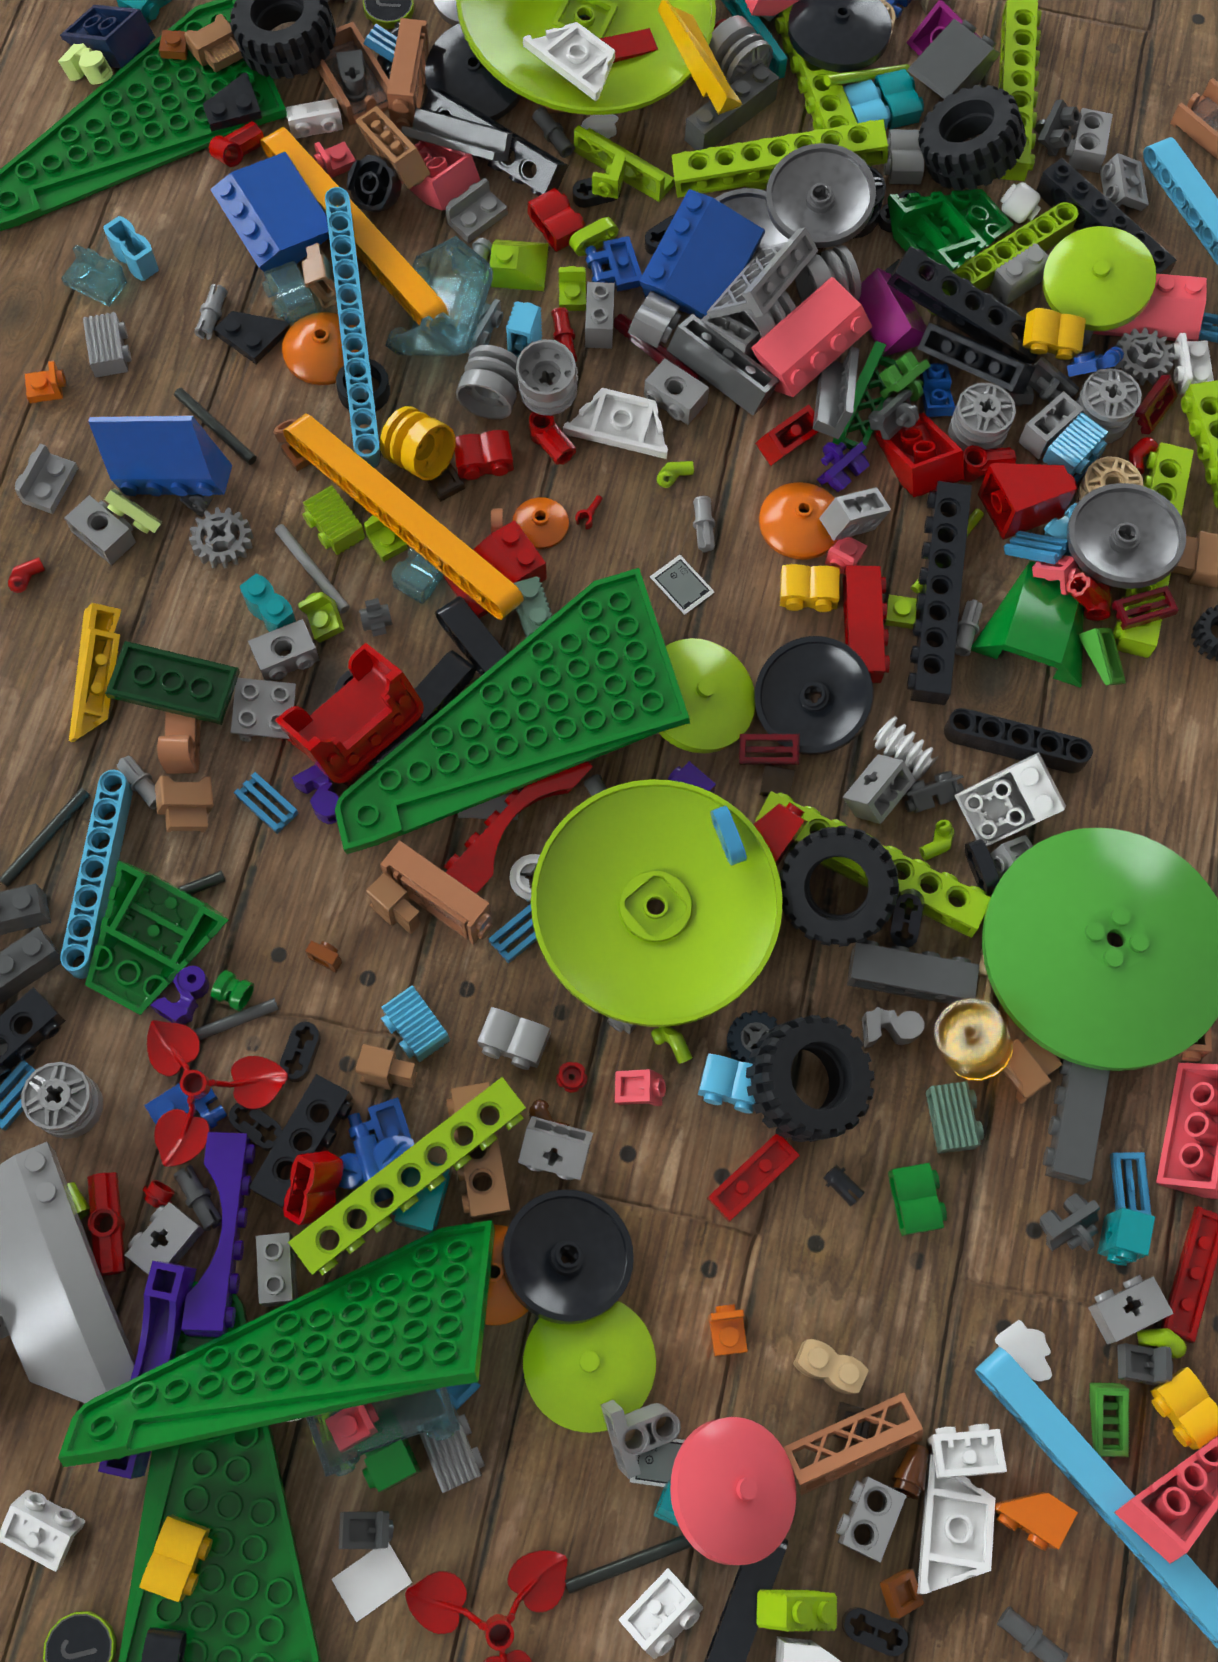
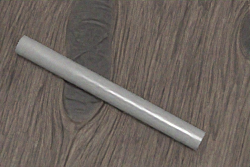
(311, 567)

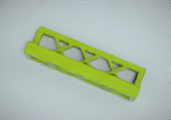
(639, 172)

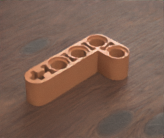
(180, 746)

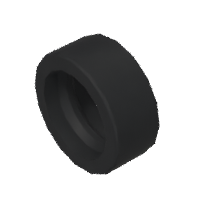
(381, 395)

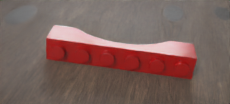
(476, 864)

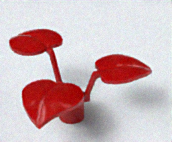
(180, 1134)
(535, 1578)

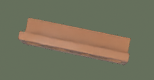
(859, 1455)

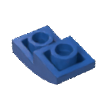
(936, 391)

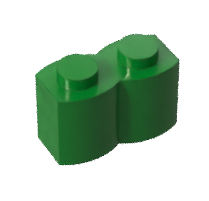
(916, 1199)

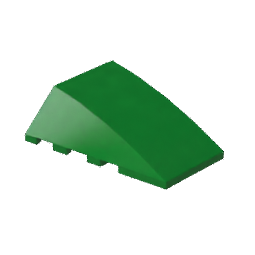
(947, 226)
(1038, 626)
(147, 937)

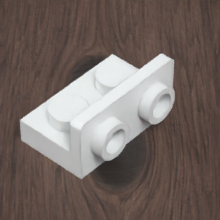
(314, 118)
(1191, 362)
(967, 1452)
(40, 1529)
(661, 1614)

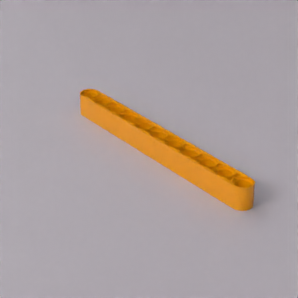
(371, 245)
(404, 516)

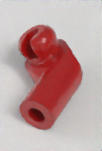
(1140, 450)
(22, 574)

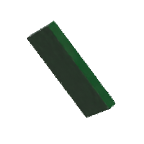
(172, 682)

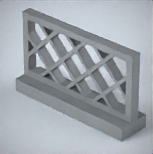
(766, 277)

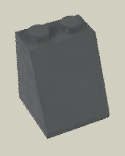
(955, 59)

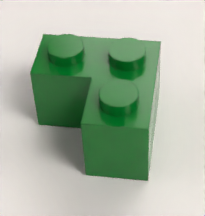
(390, 1465)

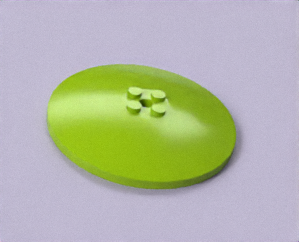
(644, 846)

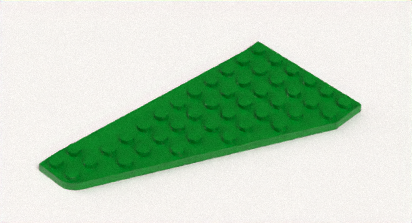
(128, 127)
(556, 700)
(356, 1341)
(251, 1583)

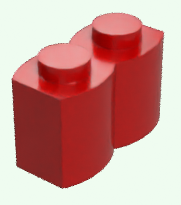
(555, 218)
(483, 454)
(312, 1186)

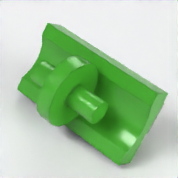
(898, 382)

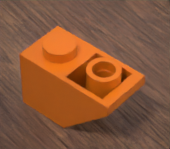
(1040, 1516)

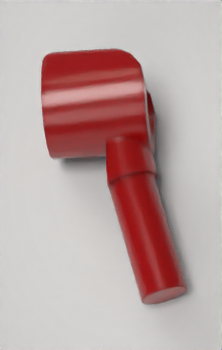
(589, 512)

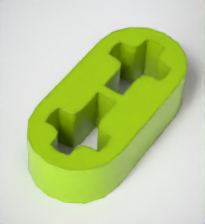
(593, 235)

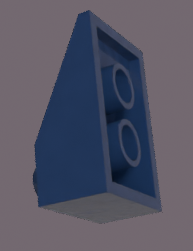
(112, 30)

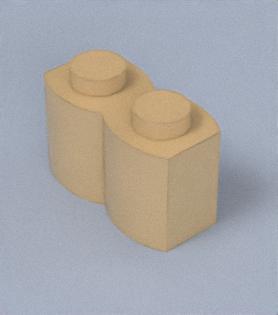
(839, 1372)

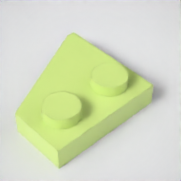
(121, 505)

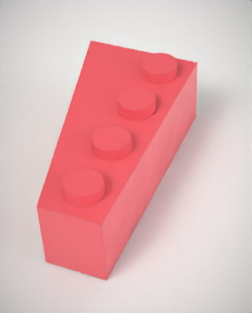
(1177, 1505)

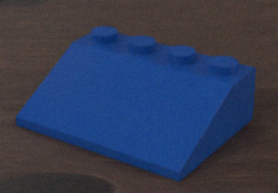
(272, 211)
(700, 253)
(160, 455)

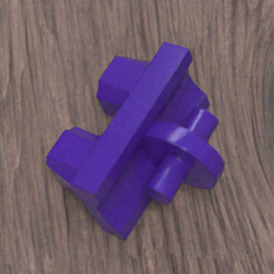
(835, 474)

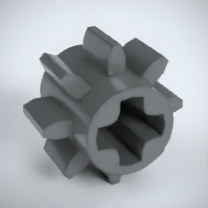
(375, 617)

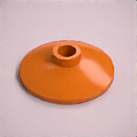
(544, 532)

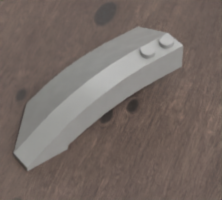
(53, 1285)

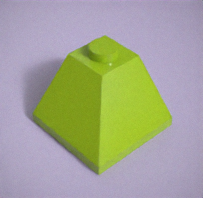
(519, 264)

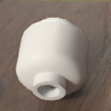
(1020, 202)

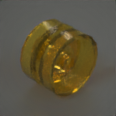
(973, 1039)

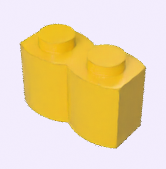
(1054, 333)
(809, 587)
(1188, 1407)
(175, 1558)

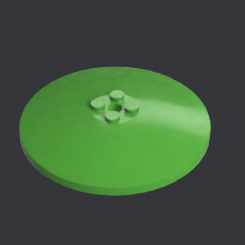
(1063, 977)

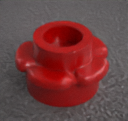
(563, 1077)
(158, 1194)

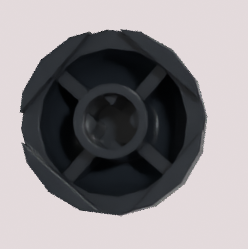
(373, 184)

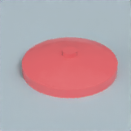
(733, 1491)

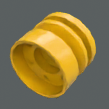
(417, 443)

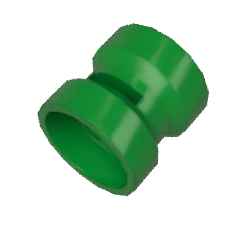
(232, 990)

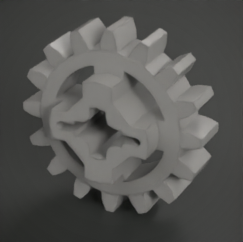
(1145, 356)
(221, 537)

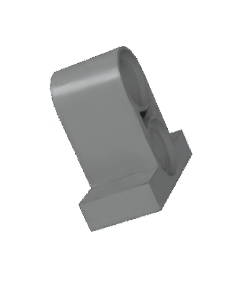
(646, 1434)

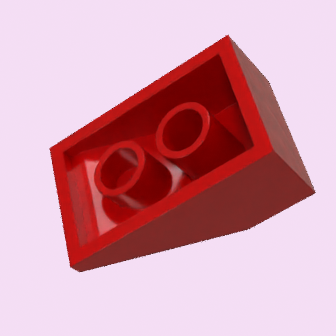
(923, 456)
(511, 555)

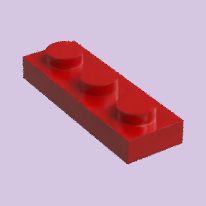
(753, 1177)

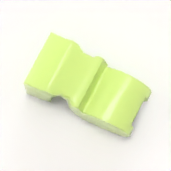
(83, 61)

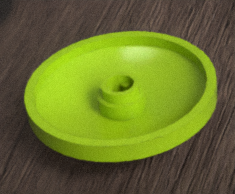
(1100, 277)
(715, 695)
(588, 1364)

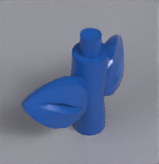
(371, 1159)

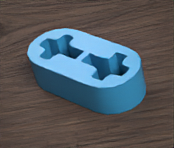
(728, 835)

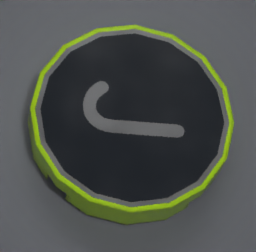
(388, 12)
(80, 1638)

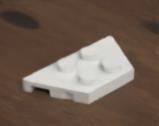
(575, 56)
(620, 422)
(954, 1531)

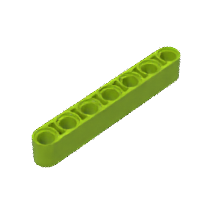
(1044, 230)

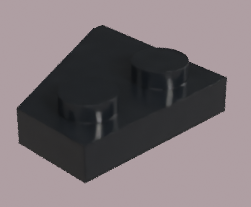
(232, 105)
(251, 334)

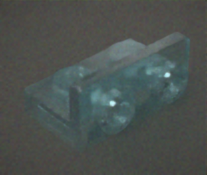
(95, 276)

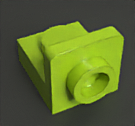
(611, 182)
(572, 288)
(383, 540)
(322, 616)

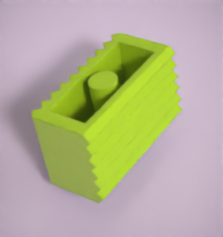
(333, 520)
(796, 1610)

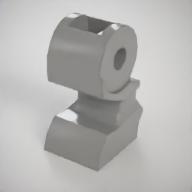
(901, 1029)

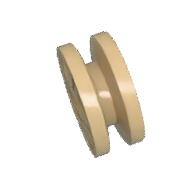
(1108, 471)

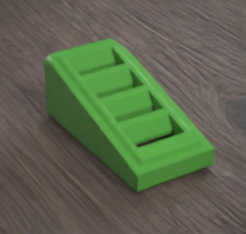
(1104, 654)
(1121, 1405)

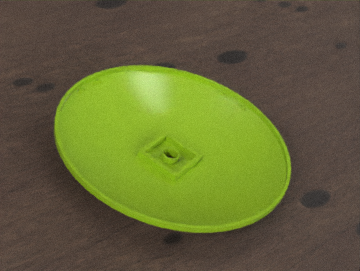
(497, 33)

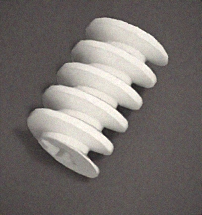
(904, 748)

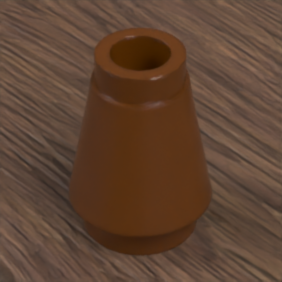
(912, 1472)

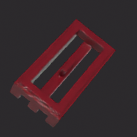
(1156, 404)
(1123, 615)
(795, 738)

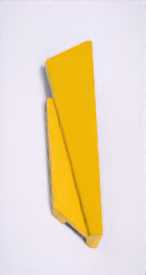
(699, 57)
(94, 669)

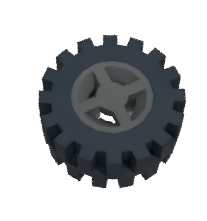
(748, 1024)

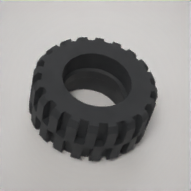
(285, 50)
(964, 115)
(829, 927)
(846, 1070)

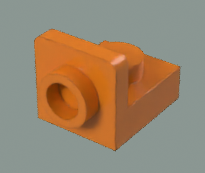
(45, 384)
(727, 1331)

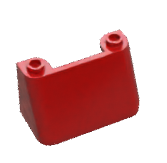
(357, 718)

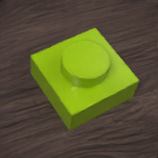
(901, 611)

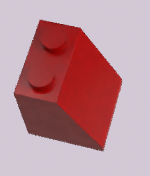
(1025, 495)

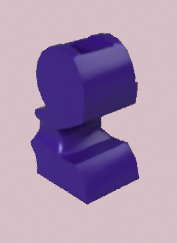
(324, 799)
(192, 985)

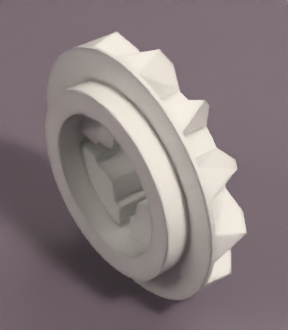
(523, 867)

